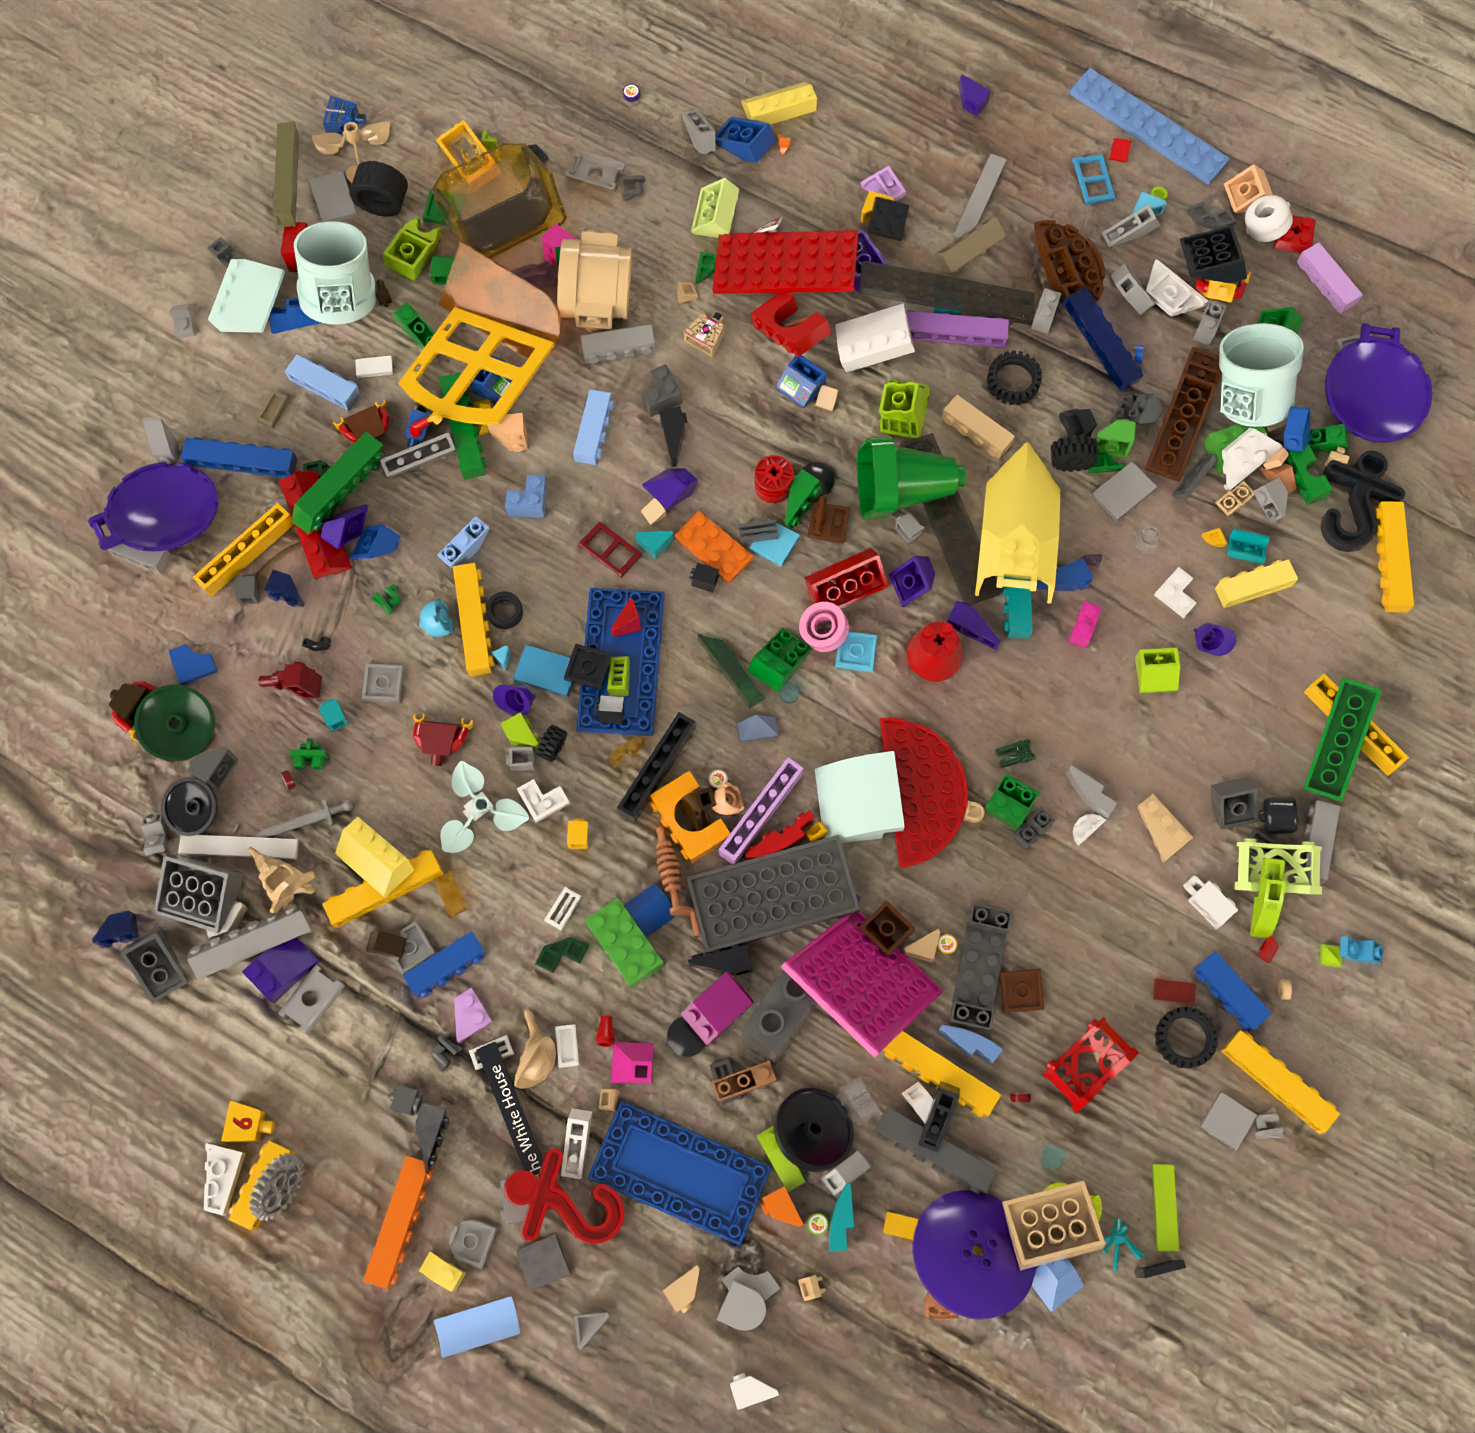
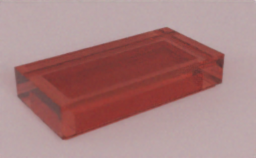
(1174, 991)

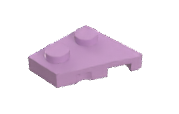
(884, 183)
(469, 1015)

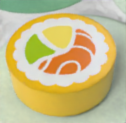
(946, 944)

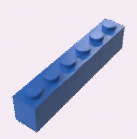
(239, 457)

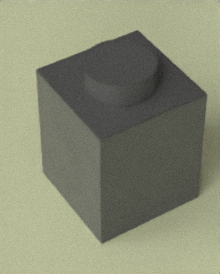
(247, 589)

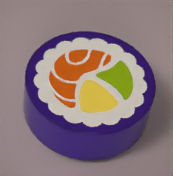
(631, 92)

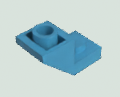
(1361, 951)

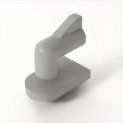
(1268, 1117)

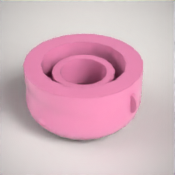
(815, 617)

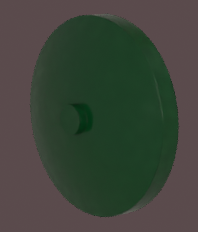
(174, 723)

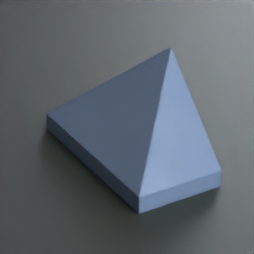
(757, 728)

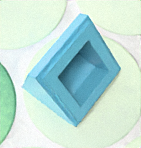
(502, 656)

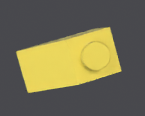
(442, 1272)

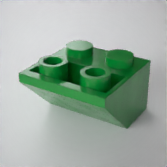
(1011, 801)

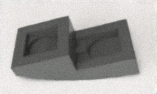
(223, 252)

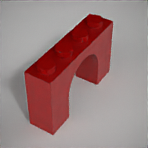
(796, 338)

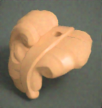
(733, 805)

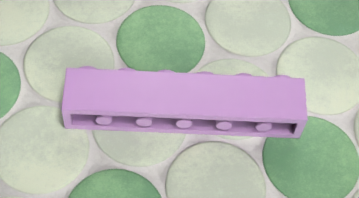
(761, 811)

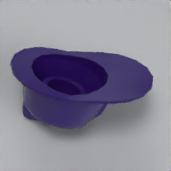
(1214, 639)
(513, 698)

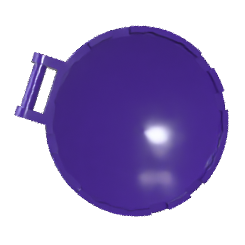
(1378, 387)
(157, 508)

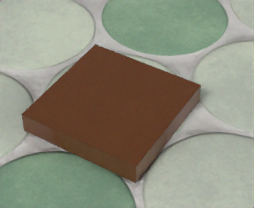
(1021, 990)

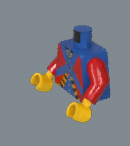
(419, 422)

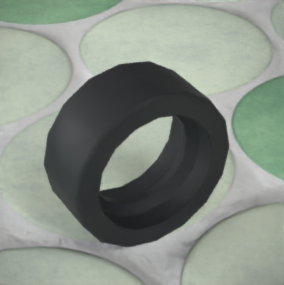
(500, 597)

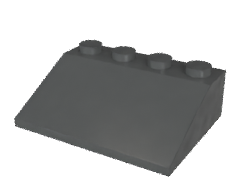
(196, 892)

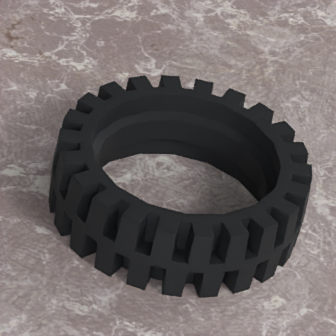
(1016, 359)
(1209, 1030)

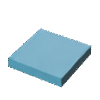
(777, 549)
(857, 652)

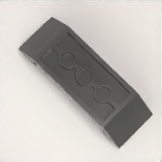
(980, 966)

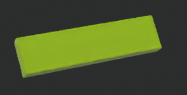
(1165, 1207)

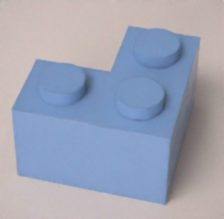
(530, 502)

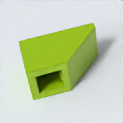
(519, 733)

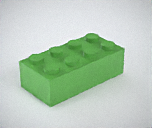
(624, 943)

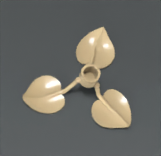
(330, 142)

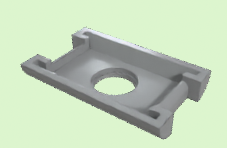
(588, 161)
(310, 1015)

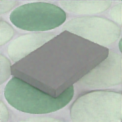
(333, 197)
(1123, 491)

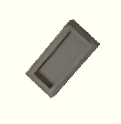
(272, 409)

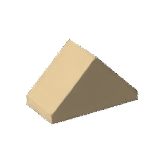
(924, 948)

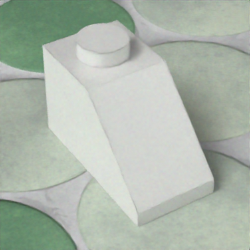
(750, 1390)

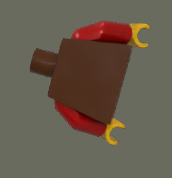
(371, 420)

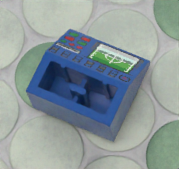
(801, 381)
(490, 384)

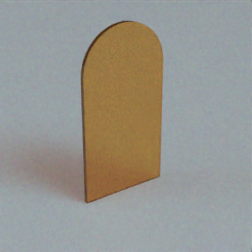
(502, 296)

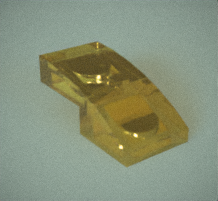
(630, 748)
(450, 894)

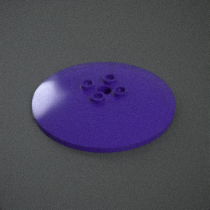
(951, 1270)

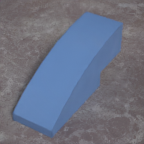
(971, 1042)

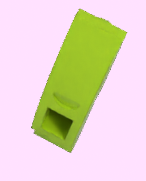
(1270, 898)

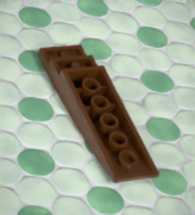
(1185, 415)

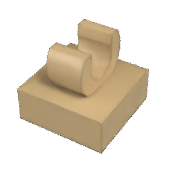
(1337, 455)
(810, 1287)

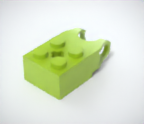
(411, 249)

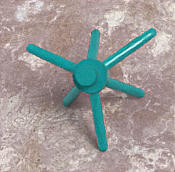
(1118, 1236)

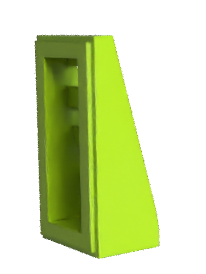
(619, 688)

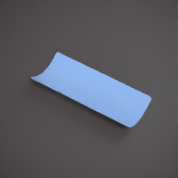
(477, 1326)

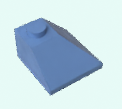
(1056, 1282)

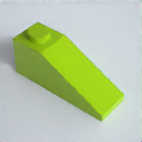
(786, 1171)

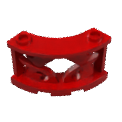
(1118, 1062)

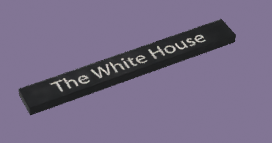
(510, 1108)

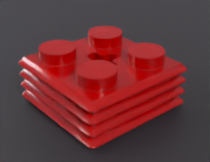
(1299, 235)

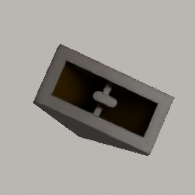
(386, 944)

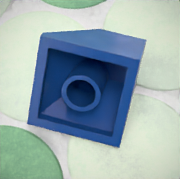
(374, 542)

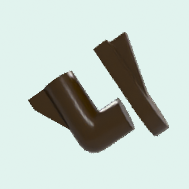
(382, 294)

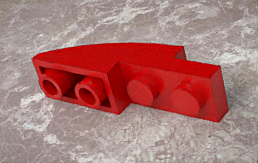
(789, 838)

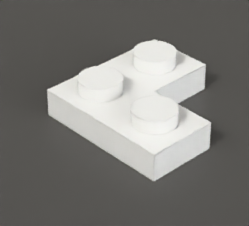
(1172, 595)
(542, 805)

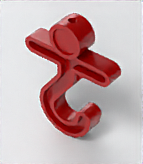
(546, 1194)

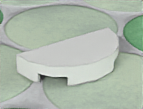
(1086, 826)

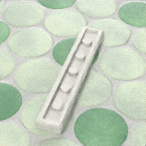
(237, 846)

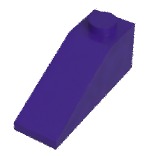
(970, 623)

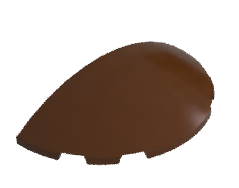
(1069, 259)

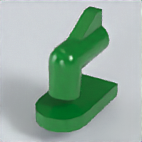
(394, 600)

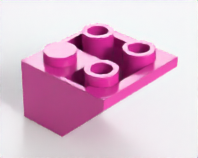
(632, 1063)

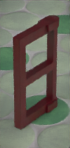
(602, 558)

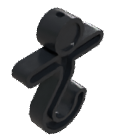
(1361, 483)

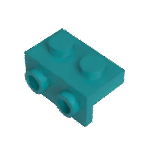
(1247, 546)

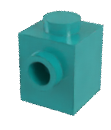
(333, 715)

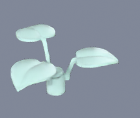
(468, 781)

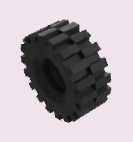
(1074, 453)

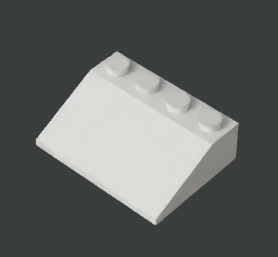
(874, 338)

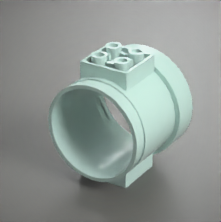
(334, 273)
(1259, 373)

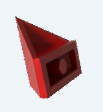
(627, 621)

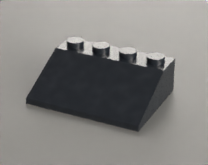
(1214, 255)

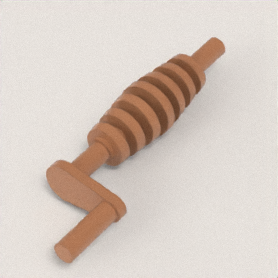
(670, 874)

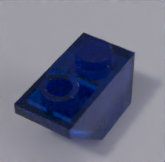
(282, 587)
(117, 928)

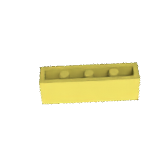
(1256, 583)

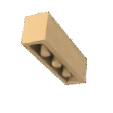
(978, 427)

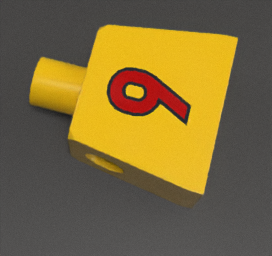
(245, 1124)

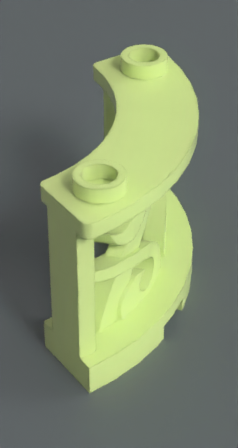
(1301, 883)

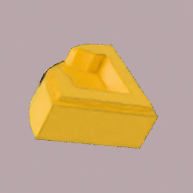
(1215, 538)

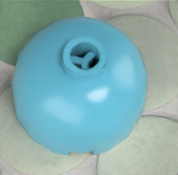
(435, 619)

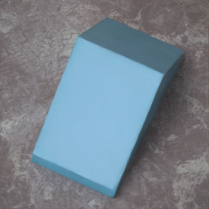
(1157, 204)

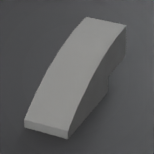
(1090, 792)

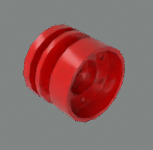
(769, 487)

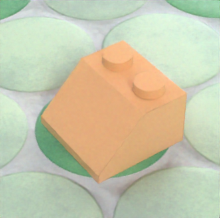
(1247, 188)
(511, 432)

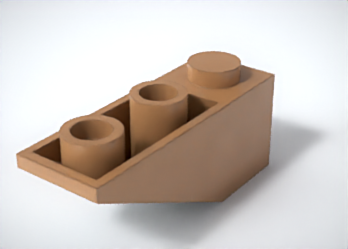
(744, 1081)

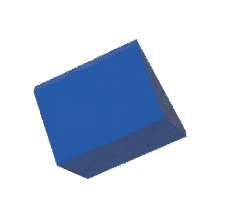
(650, 910)

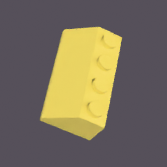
(781, 104)
(372, 857)

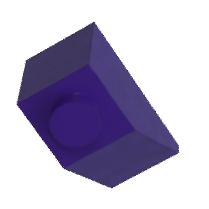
(973, 96)

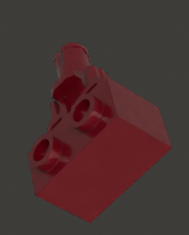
(295, 678)

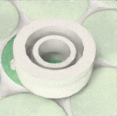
(1273, 226)

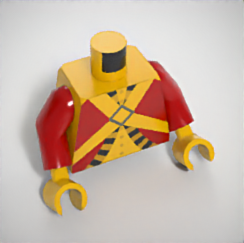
(1221, 290)

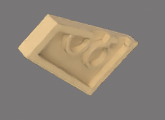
(1164, 828)

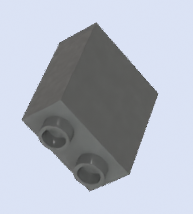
(778, 1019)

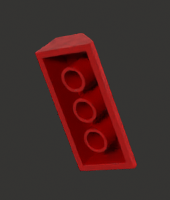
(848, 579)

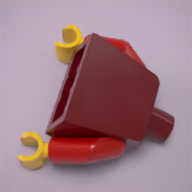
(439, 737)

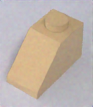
(683, 1290)

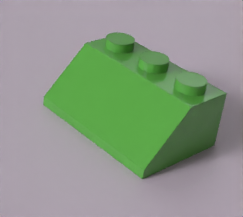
(1221, 439)

